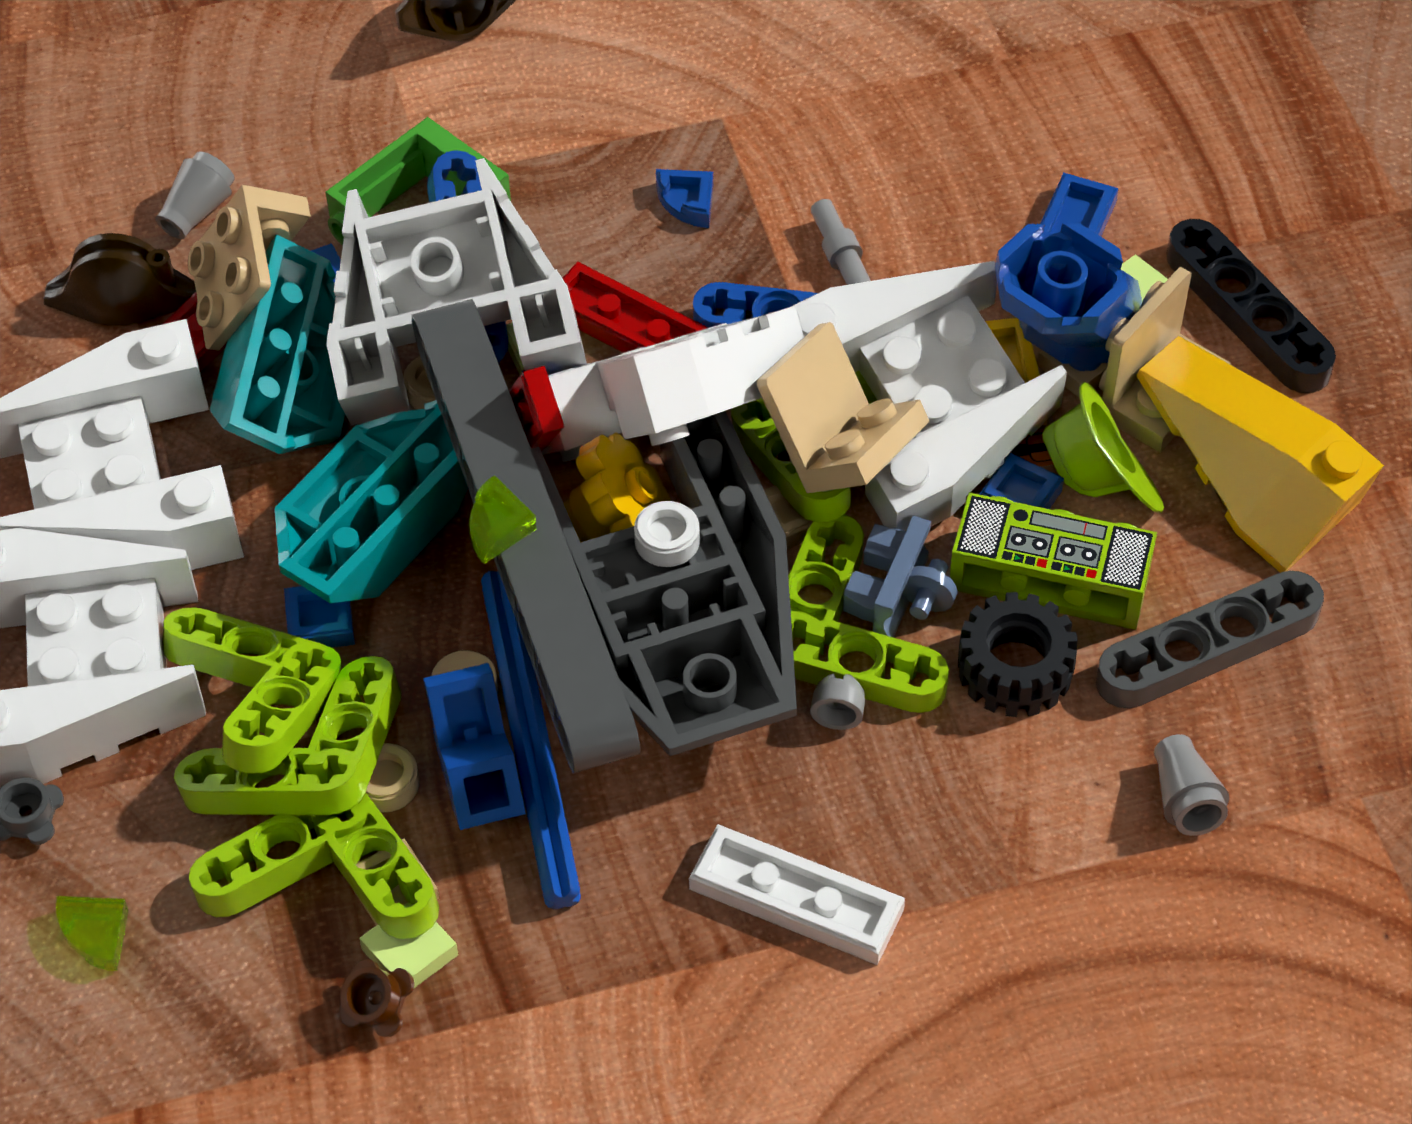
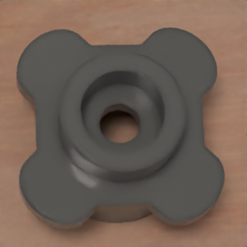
(25, 795)

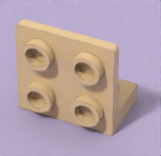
(232, 260)
(1131, 347)
(826, 418)

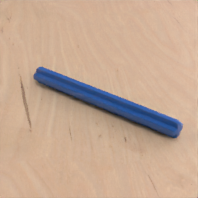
(532, 751)

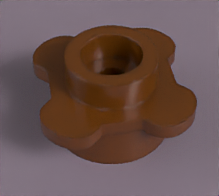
(359, 991)

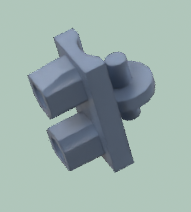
(907, 579)

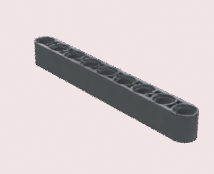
(539, 569)

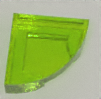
(498, 520)
(94, 928)

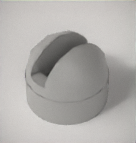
(838, 702)

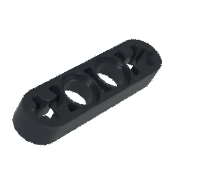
(1258, 300)

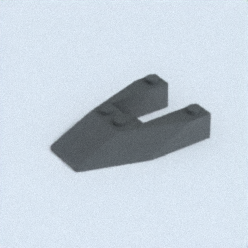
(703, 640)

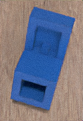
(473, 746)

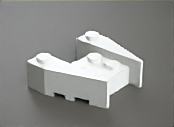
(432, 259)
(930, 344)
(670, 382)
(95, 453)
(90, 648)

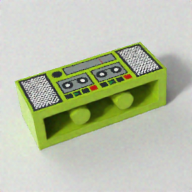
(1069, 559)

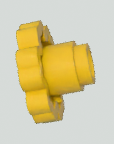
(614, 487)

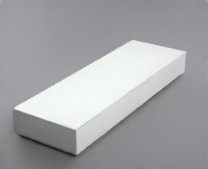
(797, 894)

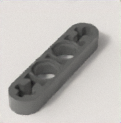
(1203, 630)

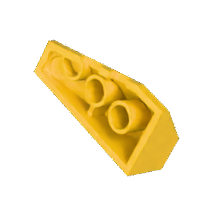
(1267, 456)

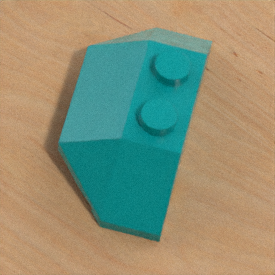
(277, 364)
(370, 506)

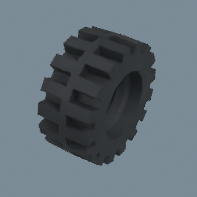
(1019, 623)

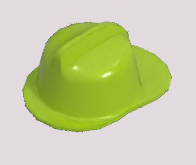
(1094, 455)

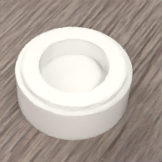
(667, 533)

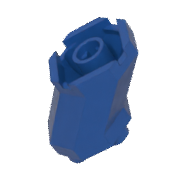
(1066, 291)

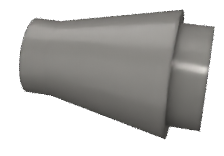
(196, 192)
(1190, 790)

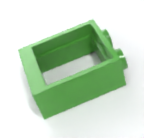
(398, 169)

